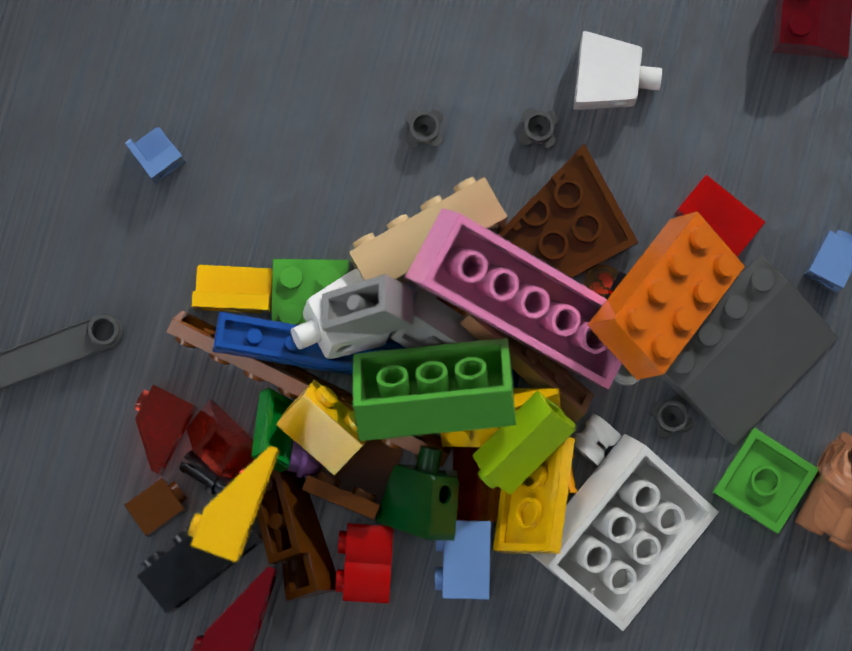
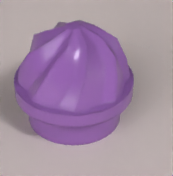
(302, 462)

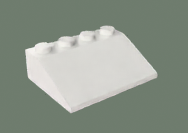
(627, 531)

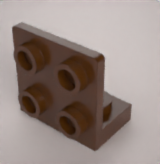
(360, 481)

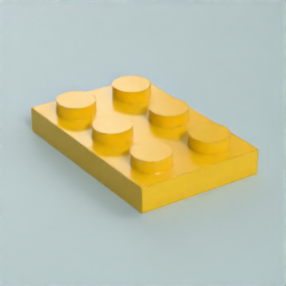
(535, 512)

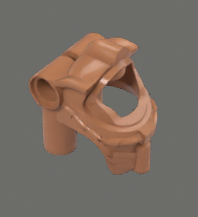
(830, 498)

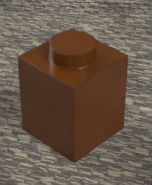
(157, 506)

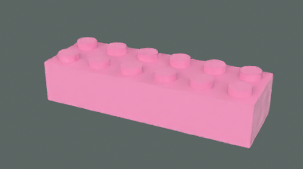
(514, 295)

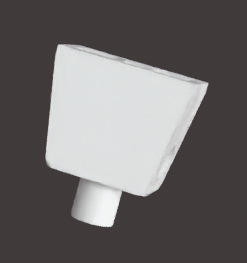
(611, 73)
(331, 343)

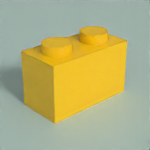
(322, 426)

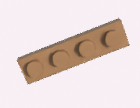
(537, 369)

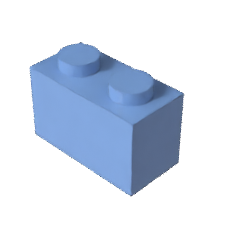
(465, 562)

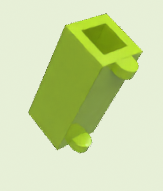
(520, 449)

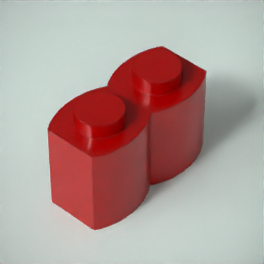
(366, 563)

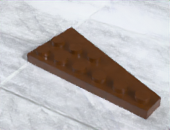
(570, 221)

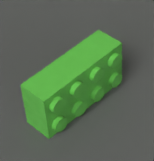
(433, 389)

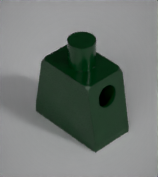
(421, 498)

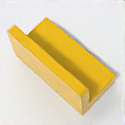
(233, 289)

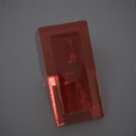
(161, 424)

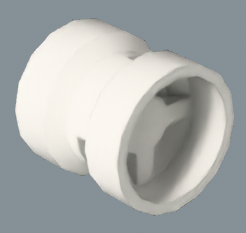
(595, 439)

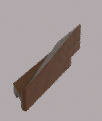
(295, 537)

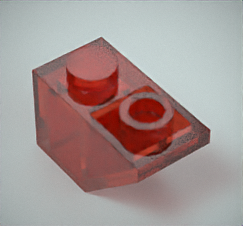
(220, 441)

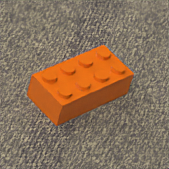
(666, 296)

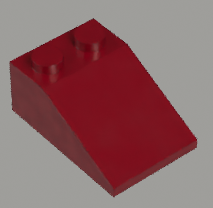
(242, 621)

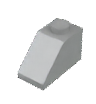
(368, 307)

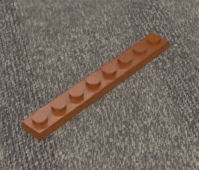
(288, 378)

